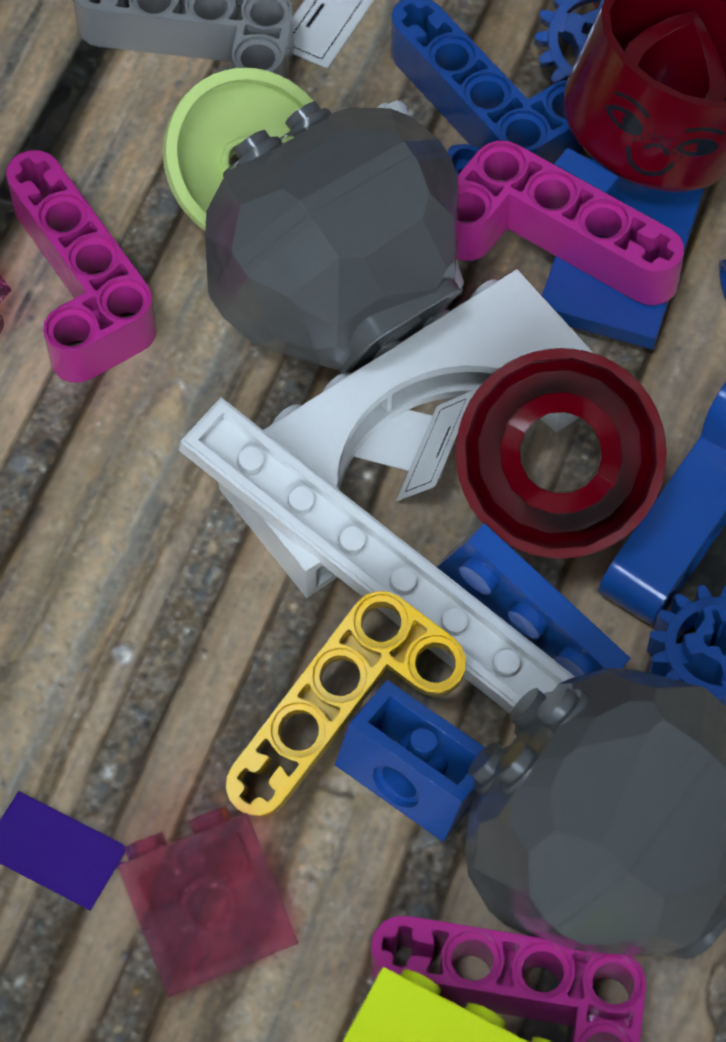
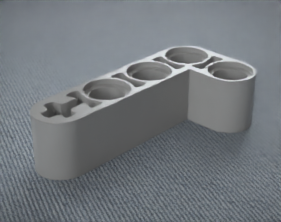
(224, 30)

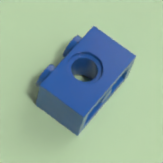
(411, 759)

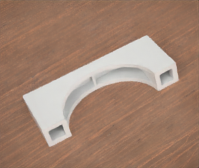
(436, 363)

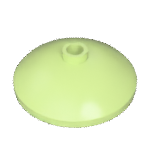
(214, 122)

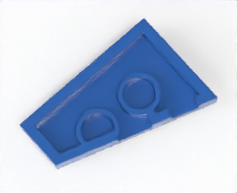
(529, 603)

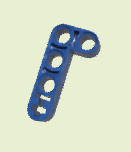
(472, 88)
(677, 527)

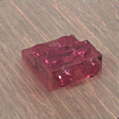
(205, 900)

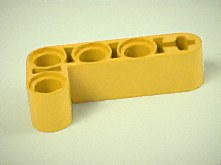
(333, 711)

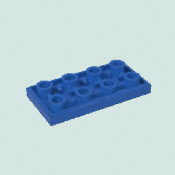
(598, 307)

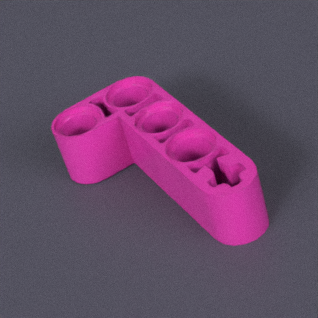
(73, 255)
(636, 258)
(504, 988)

